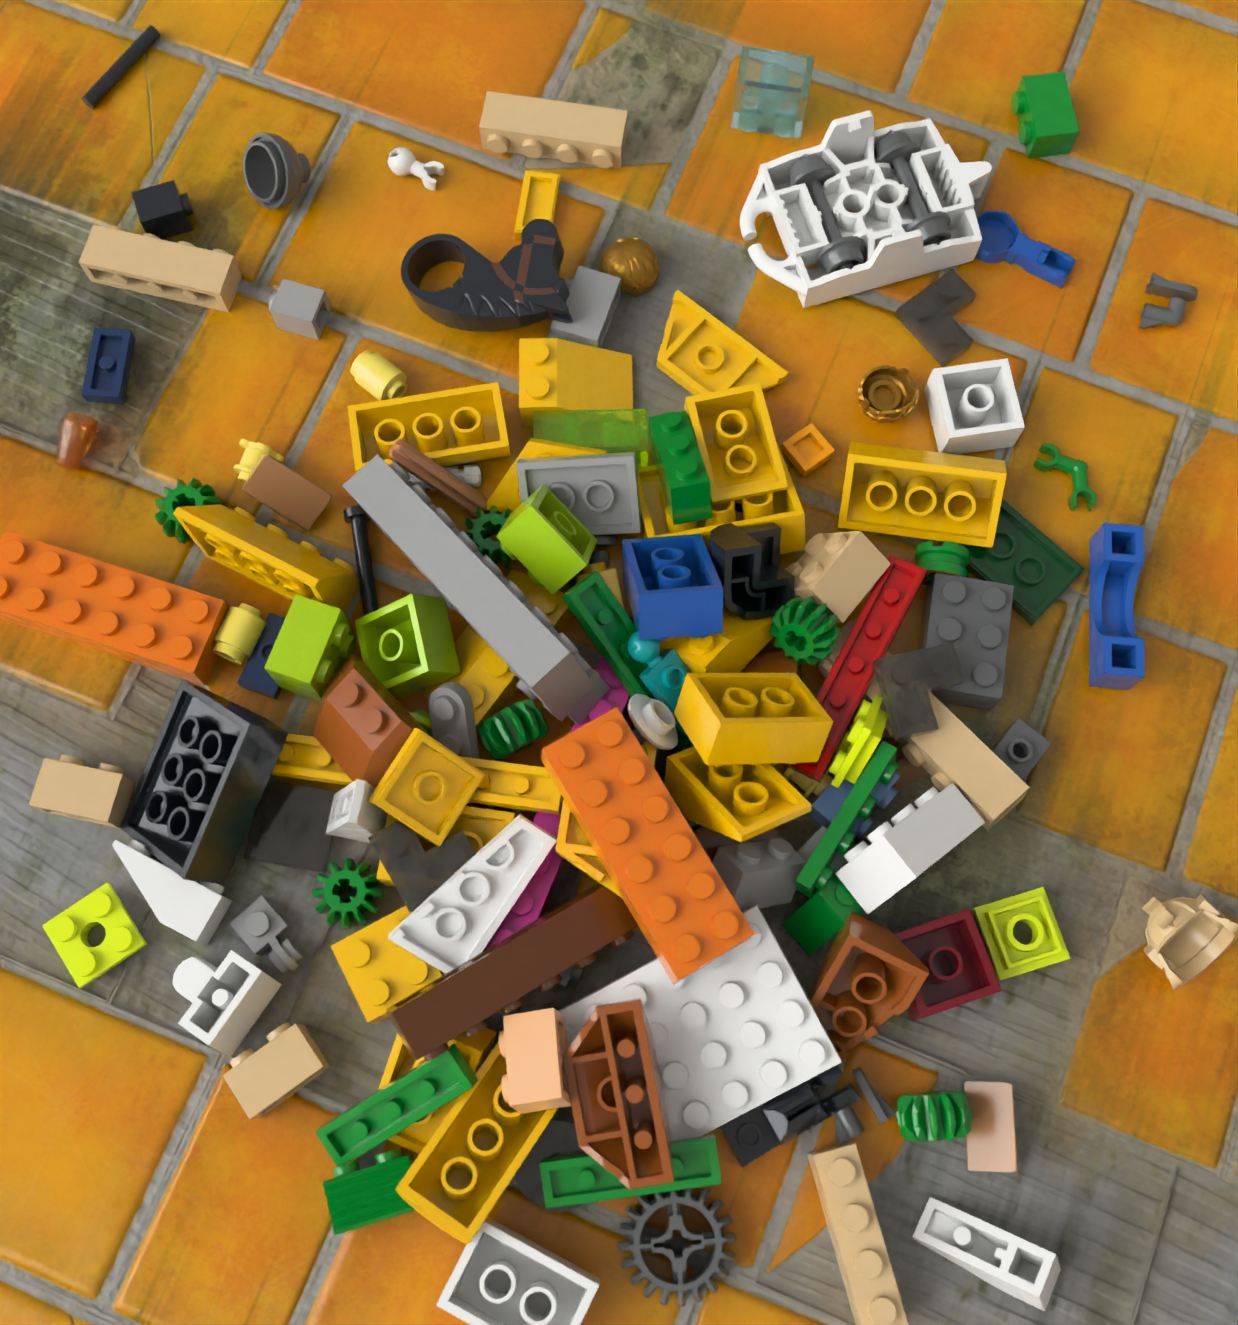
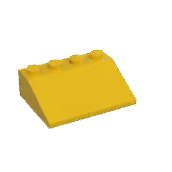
(776, 507)
(268, 555)

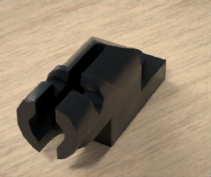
(785, 1117)

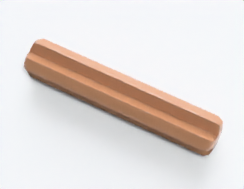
(437, 477)

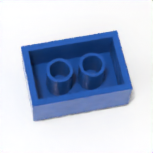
(672, 587)

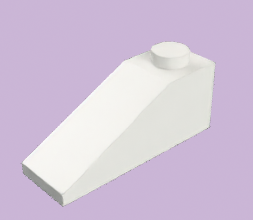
(354, 815)
(989, 1253)

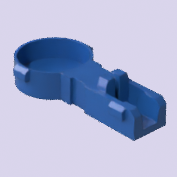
(1001, 232)

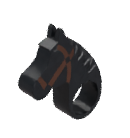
(490, 294)

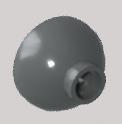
(274, 170)

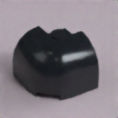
(750, 569)

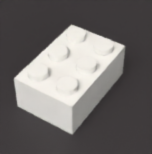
(909, 847)
(515, 1282)

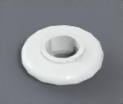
(653, 721)

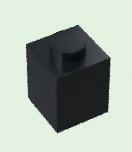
(163, 210)

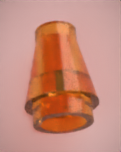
(75, 439)

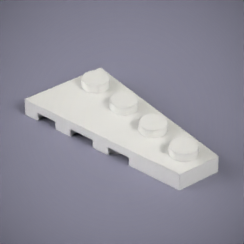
(475, 900)

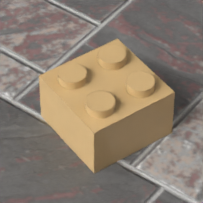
(838, 571)

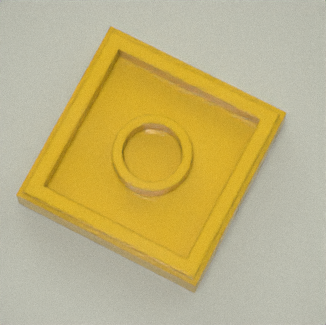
(427, 787)

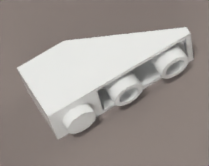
(177, 903)

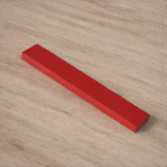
(866, 642)

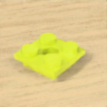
(859, 742)
(71, 929)
(1005, 952)

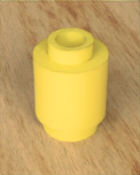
(379, 376)
(238, 633)

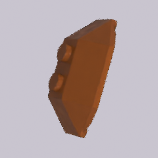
(362, 722)
(620, 1095)

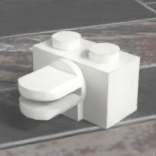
(223, 999)

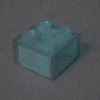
(772, 92)

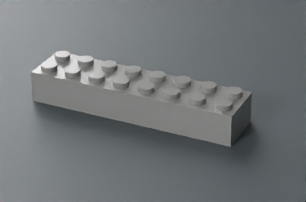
(472, 585)

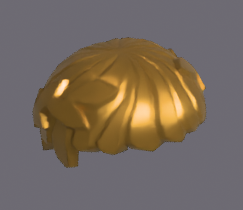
(632, 262)
(887, 393)

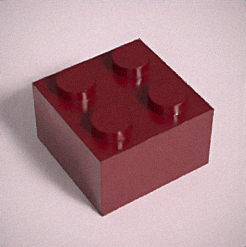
(955, 962)

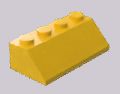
(922, 494)
(482, 670)

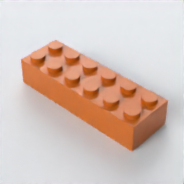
(109, 608)
(646, 845)

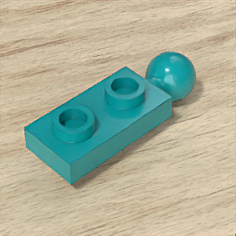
(664, 671)

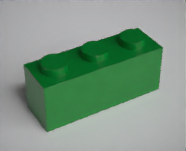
(680, 467)

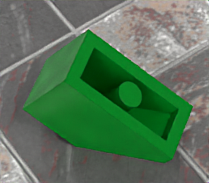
(821, 916)

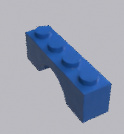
(1114, 645)

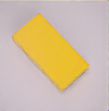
(537, 199)

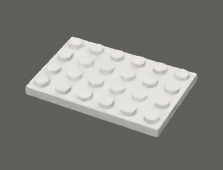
(724, 1032)

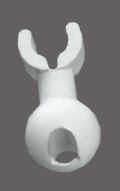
(403, 163)

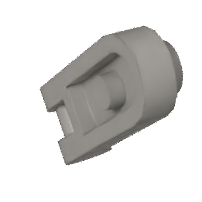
(454, 719)

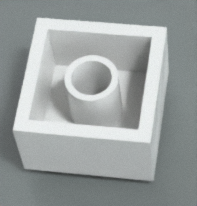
(974, 407)

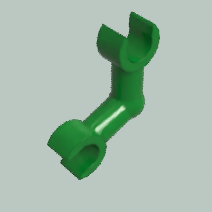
(1076, 468)

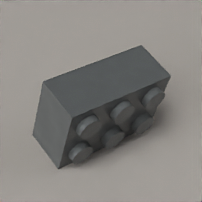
(977, 622)

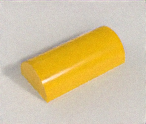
(443, 425)
(472, 1155)

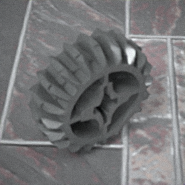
(678, 1260)

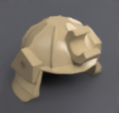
(1186, 937)

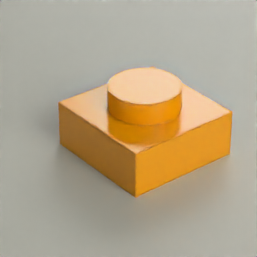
(807, 449)

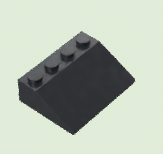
(203, 783)

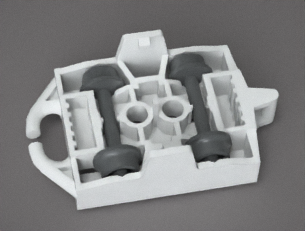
(880, 241)

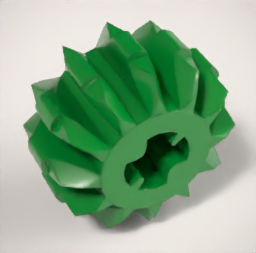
(184, 495)
(485, 526)
(805, 630)
(513, 729)
(339, 907)
(933, 1115)

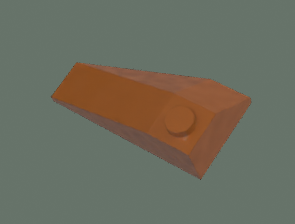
(864, 982)

